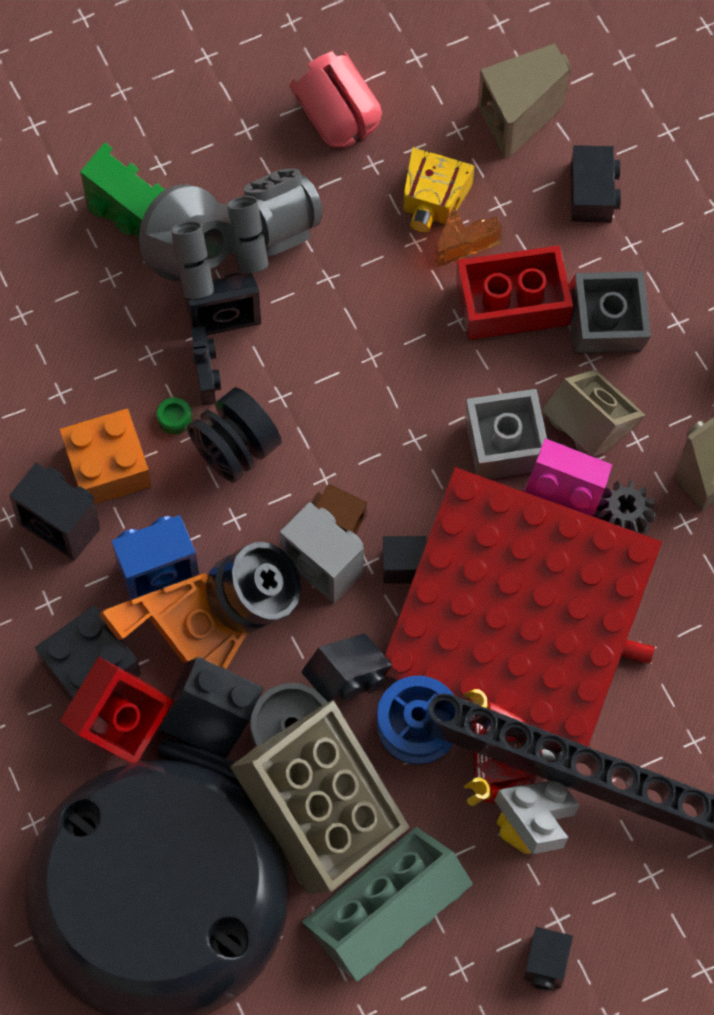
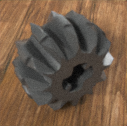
(627, 498)

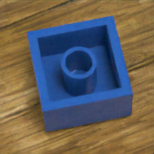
(155, 556)

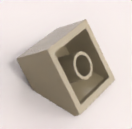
(592, 412)

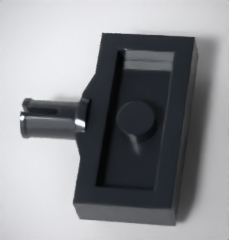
(203, 352)

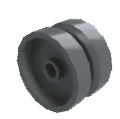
(282, 706)

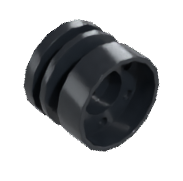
(234, 434)

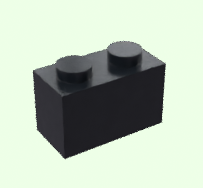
(594, 184)
(347, 668)

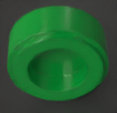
(174, 415)

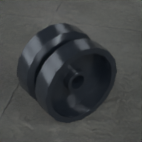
(253, 587)

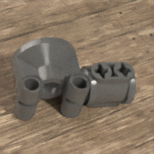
(192, 232)

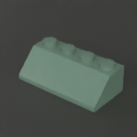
(388, 903)

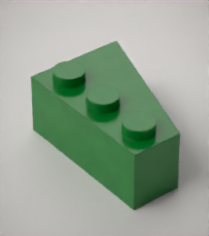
(116, 191)

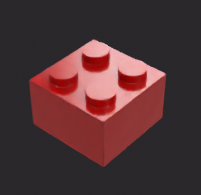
(116, 710)

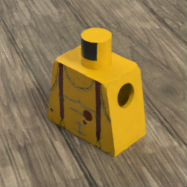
(434, 187)

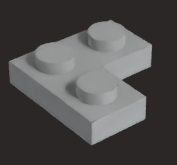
(533, 813)

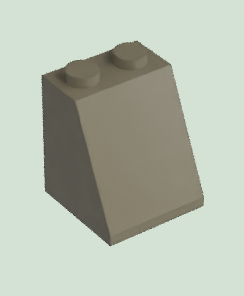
(522, 95)

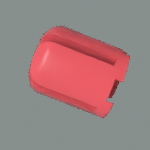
(337, 100)

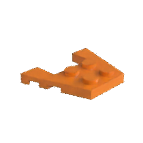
(182, 619)

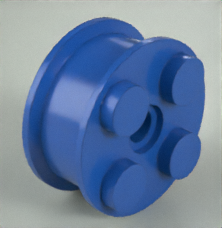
(396, 725)

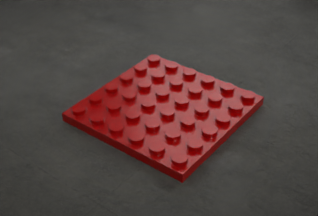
(522, 604)

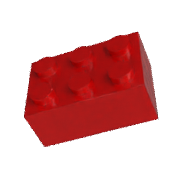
(514, 292)

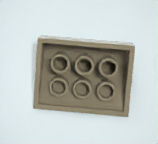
(320, 798)

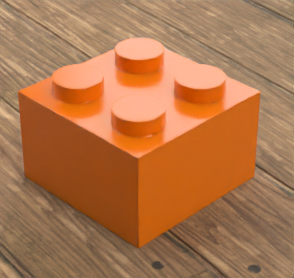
(106, 456)

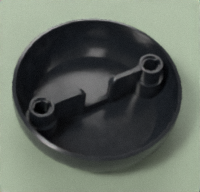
(154, 889)

